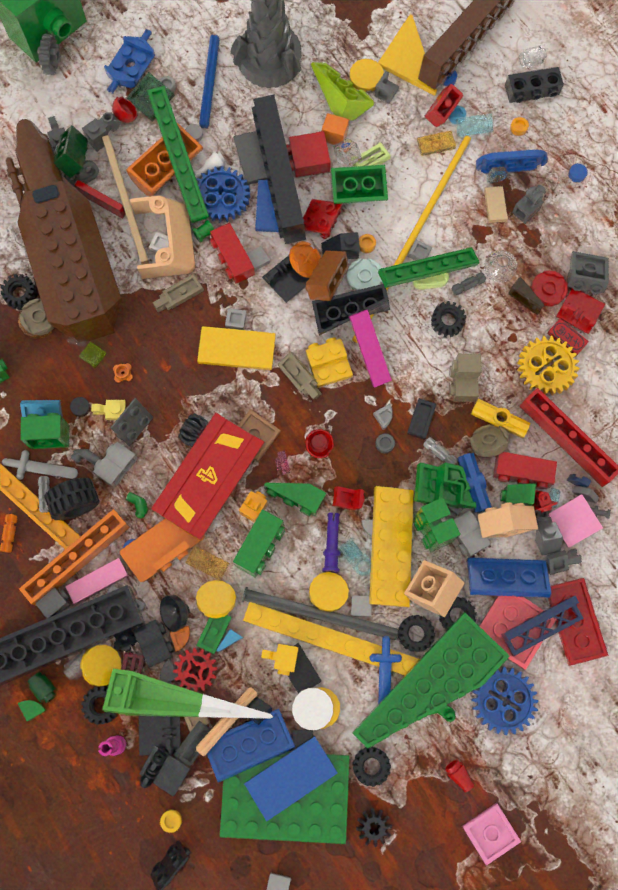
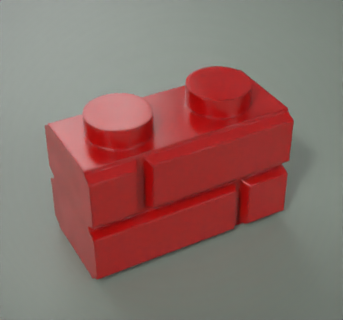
(444, 105)

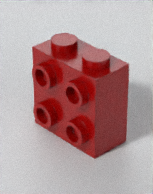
(309, 154)

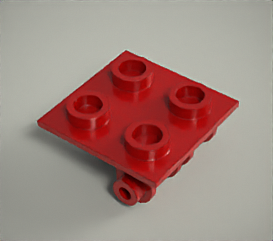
(321, 217)
(580, 310)

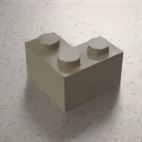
(465, 375)

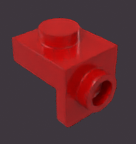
(348, 498)

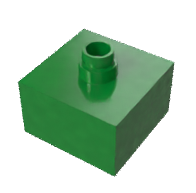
(30, 19)

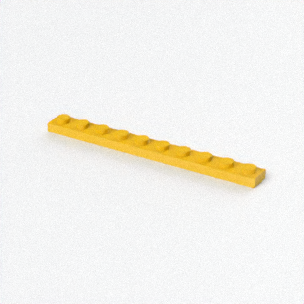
(322, 637)

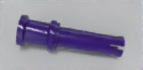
(331, 552)

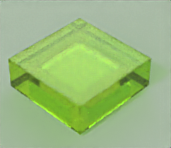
(92, 355)

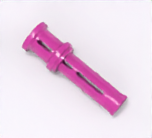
(113, 746)

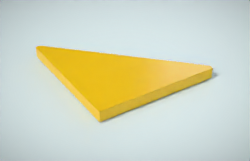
(405, 55)

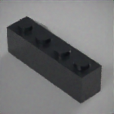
(337, 311)

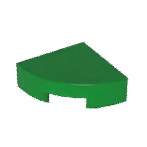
(31, 709)

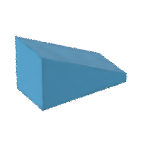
(231, 638)

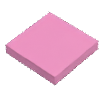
(575, 520)
(491, 834)

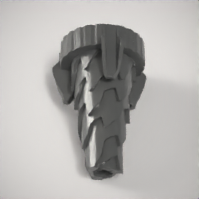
(268, 49)

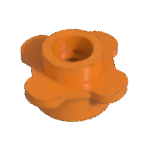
(122, 368)

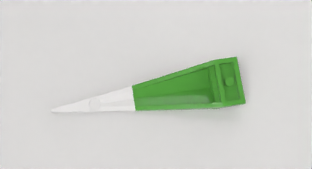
(145, 696)

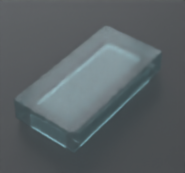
(474, 125)

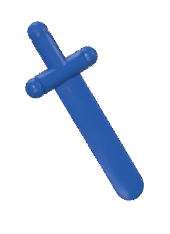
(385, 663)

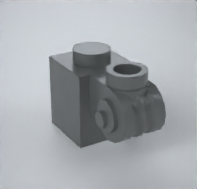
(98, 128)
(530, 203)
(548, 534)

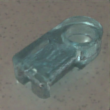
(354, 556)

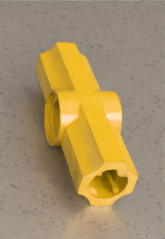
(512, 423)

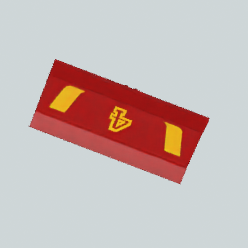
(207, 476)

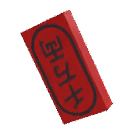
(569, 335)

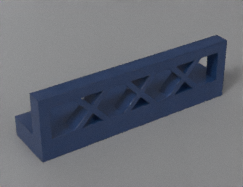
(542, 618)

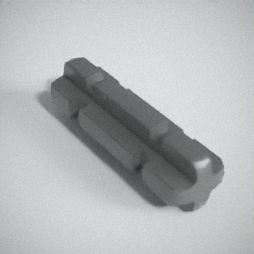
(468, 283)

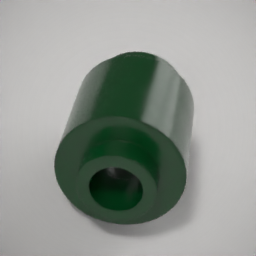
(42, 687)

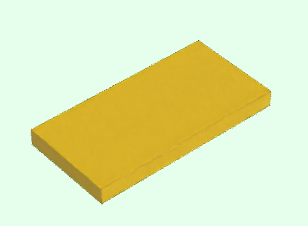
(236, 348)

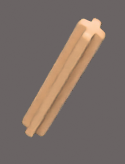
(224, 724)

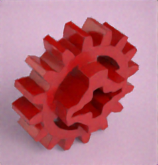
(186, 674)

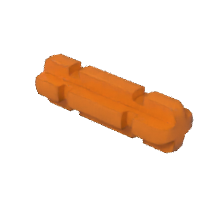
(8, 533)

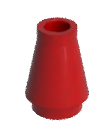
(457, 772)

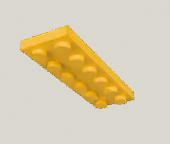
(391, 546)

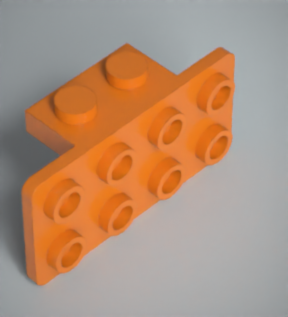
(157, 549)

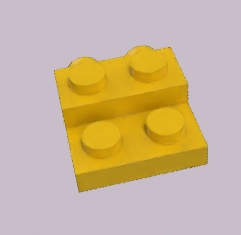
(328, 362)

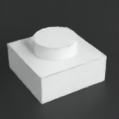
(159, 241)

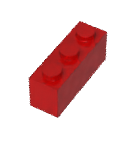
(231, 253)
(525, 470)

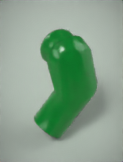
(447, 713)

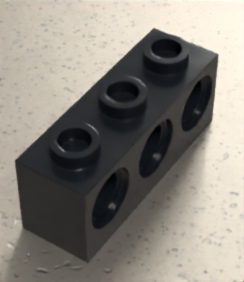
(521, 85)

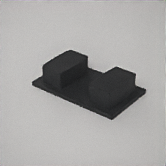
(304, 673)

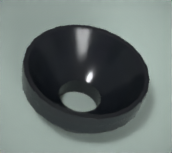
(174, 612)

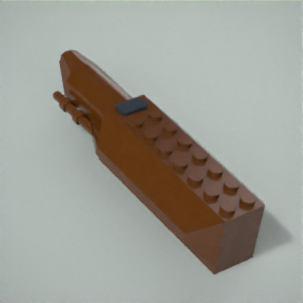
(62, 242)

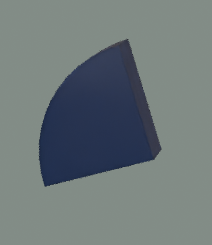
(584, 482)

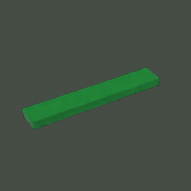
(428, 267)

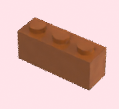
(327, 275)

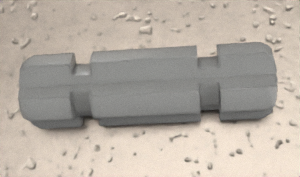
(439, 451)
(43, 484)

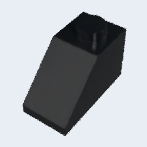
(343, 242)

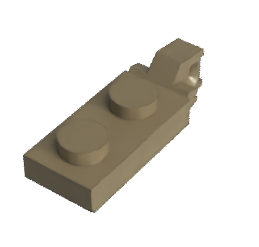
(178, 293)
(299, 375)

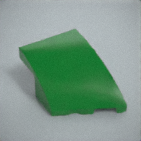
(444, 482)

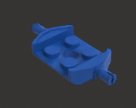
(135, 51)

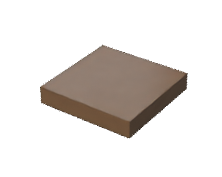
(261, 429)

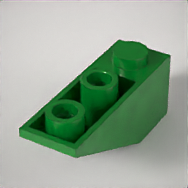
(302, 495)

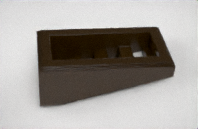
(525, 295)

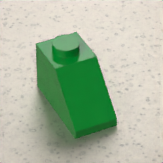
(518, 494)

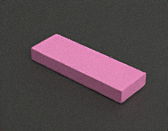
(97, 581)

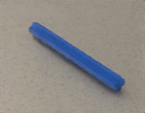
(209, 81)

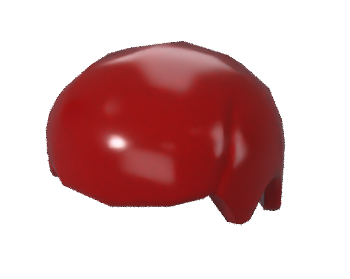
(124, 110)
(319, 443)

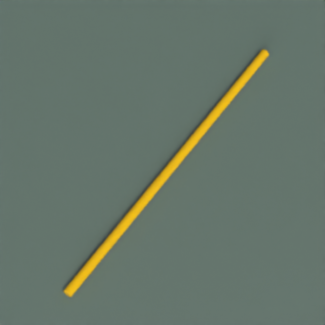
(405, 250)

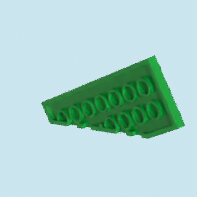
(448, 671)

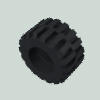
(71, 498)

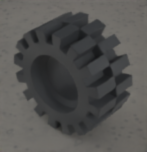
(12, 284)
(448, 309)
(462, 604)
(422, 622)
(88, 706)
(381, 775)

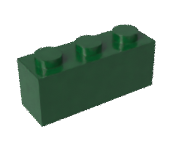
(71, 152)

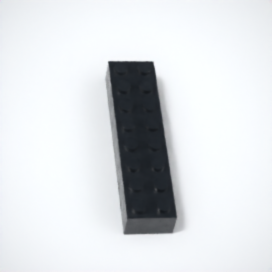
(278, 170)
(68, 633)

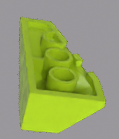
(340, 94)

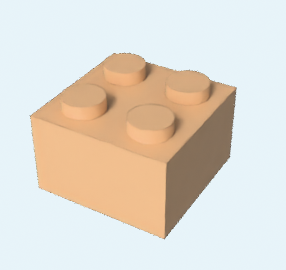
(507, 520)
(434, 588)

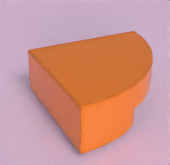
(180, 638)

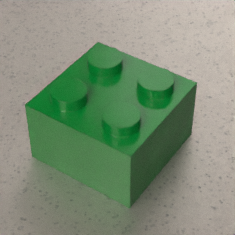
(45, 431)

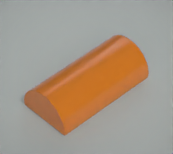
(154, 167)

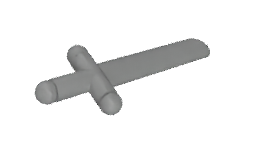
(39, 467)

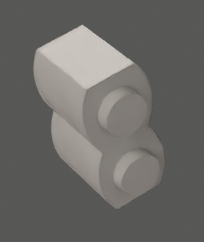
(114, 464)
(470, 538)

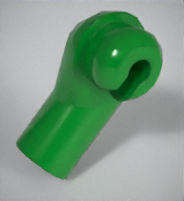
(140, 504)

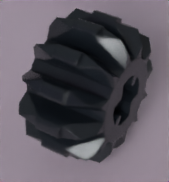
(192, 429)
(366, 827)

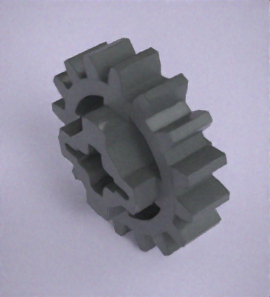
(49, 54)

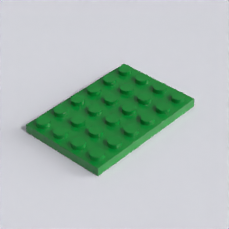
(313, 818)

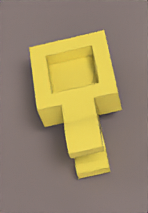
(111, 410)

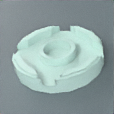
(363, 274)

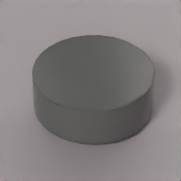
(385, 443)

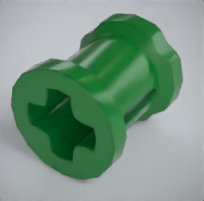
(203, 231)

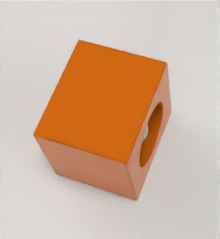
(335, 128)

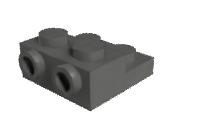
(588, 272)

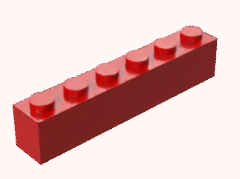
(570, 437)

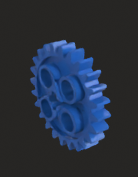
(222, 180)
(495, 717)

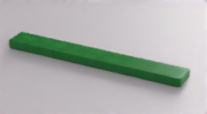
(177, 154)

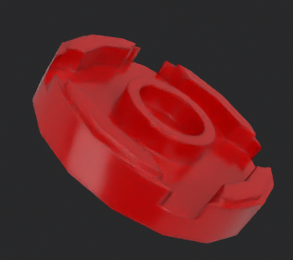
(550, 287)

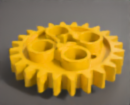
(537, 352)

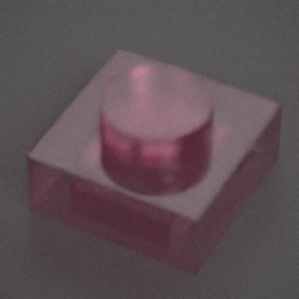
(282, 463)

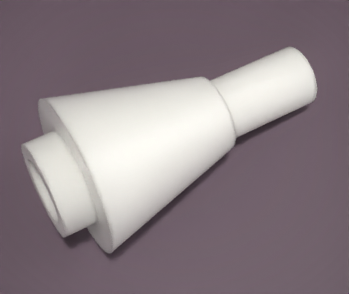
(215, 160)

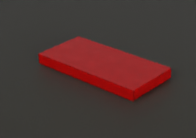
(584, 638)

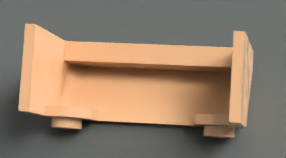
(179, 256)

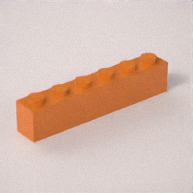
(75, 557)

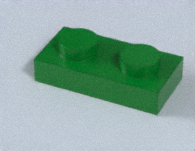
(213, 633)

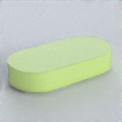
(431, 282)

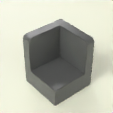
(386, 89)

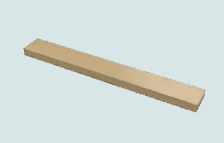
(125, 200)

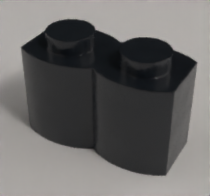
(153, 643)

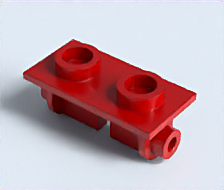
(543, 501)

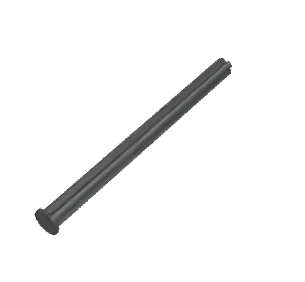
(315, 613)

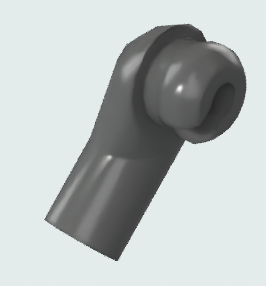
(86, 454)

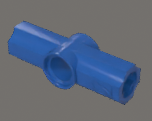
(476, 481)

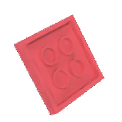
(508, 613)

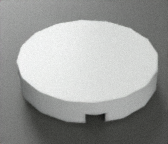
(312, 708)

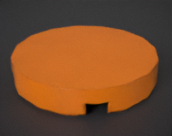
(304, 258)

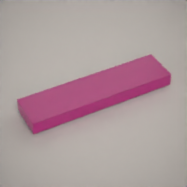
(370, 348)

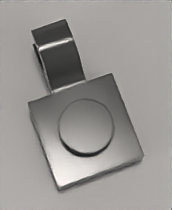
(54, 135)
(561, 560)

